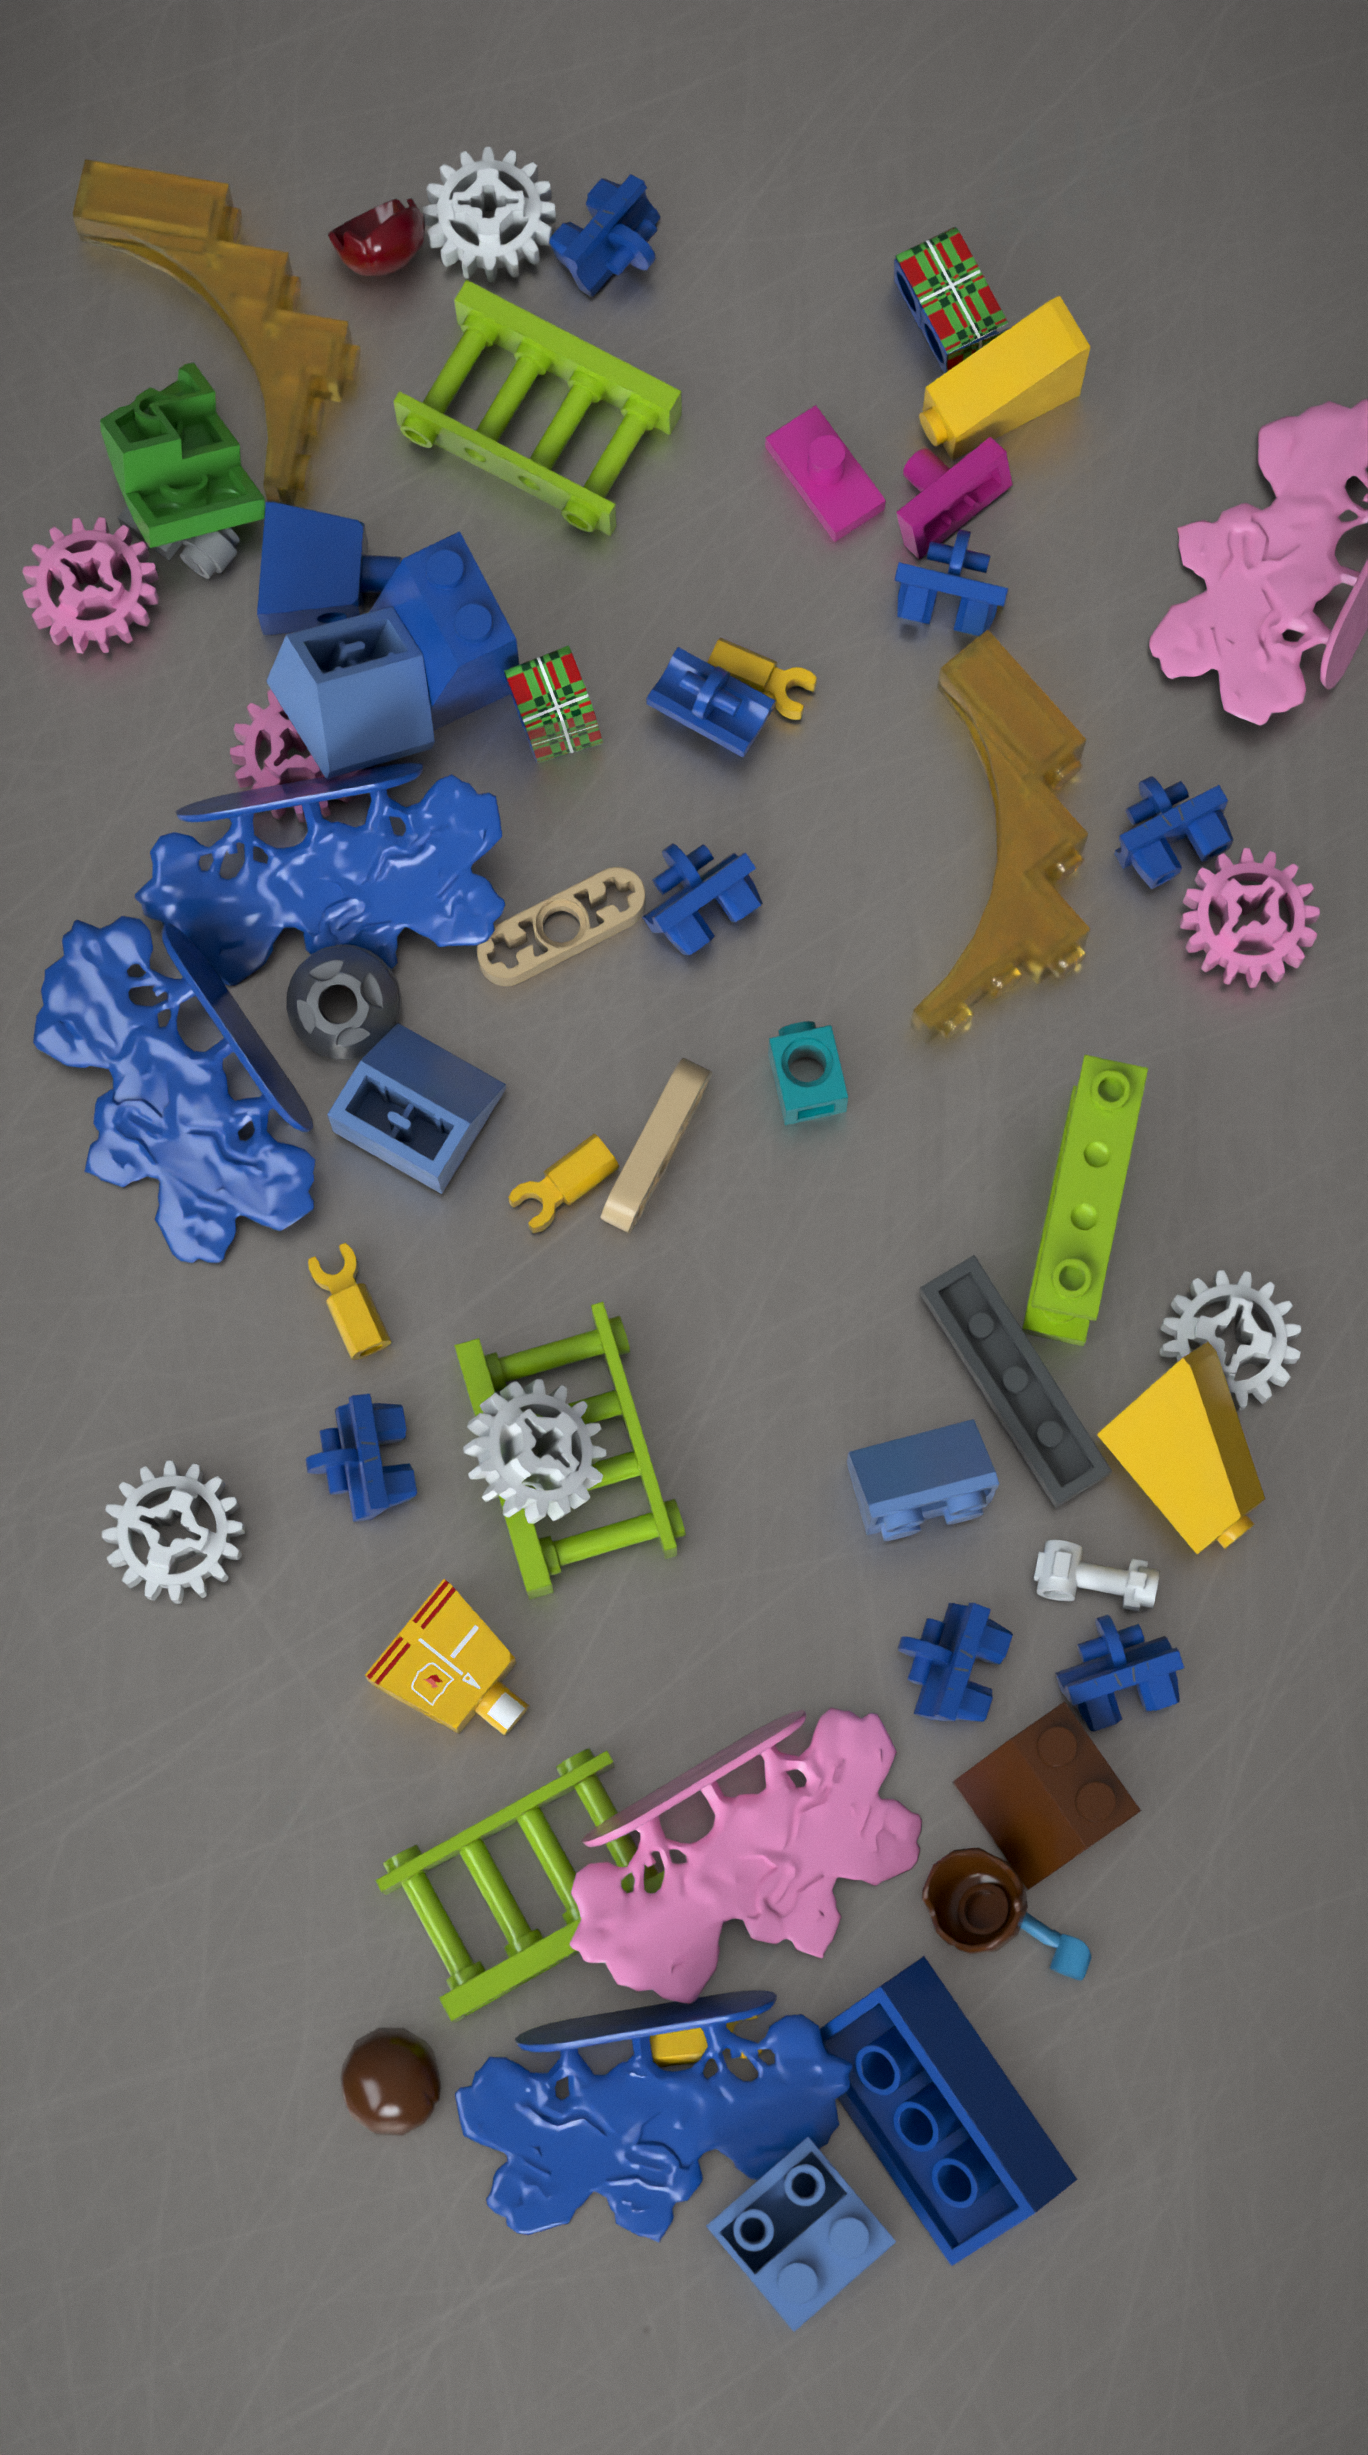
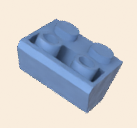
(355, 691)
(415, 1106)
(922, 1479)
(801, 2234)

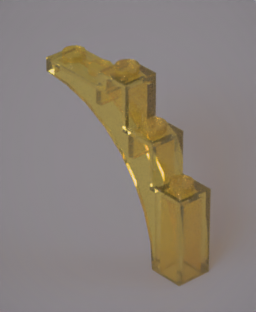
(193, 235)
(1023, 750)

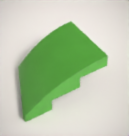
(179, 462)

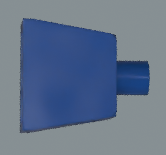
(315, 569)

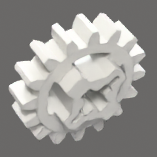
(517, 214)
(1257, 1344)
(508, 1464)
(182, 1504)

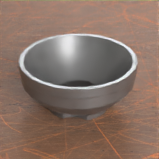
(374, 989)

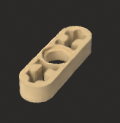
(609, 918)
(656, 1145)

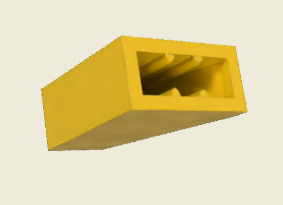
(1007, 381)
(1190, 1451)

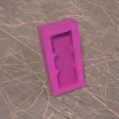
(825, 473)
(950, 494)

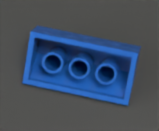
(943, 2113)

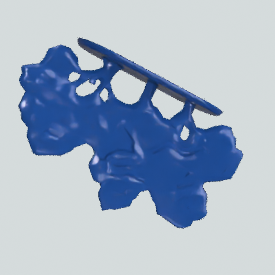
(337, 882)
(169, 1102)
(642, 2126)

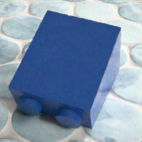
(454, 626)

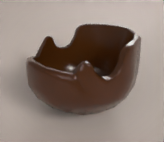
(975, 1900)
(390, 2081)

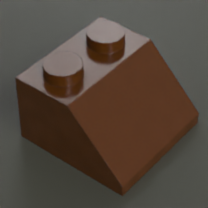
(1046, 1796)

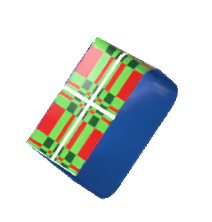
(948, 297)
(553, 705)

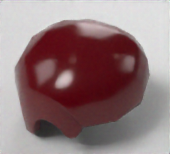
(380, 238)

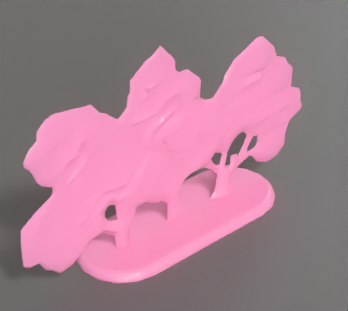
(1273, 568)
(761, 1863)

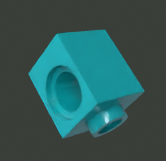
(813, 1099)

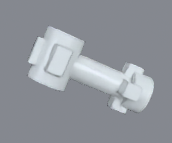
(1062, 1571)

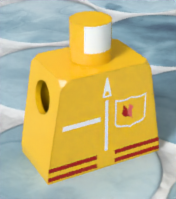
(449, 1666)

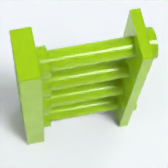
(539, 349)
(1084, 1200)
(543, 1556)
(527, 1949)

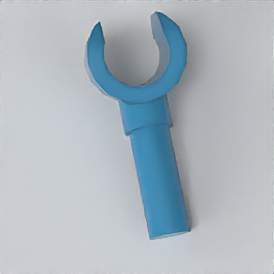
(1071, 1953)

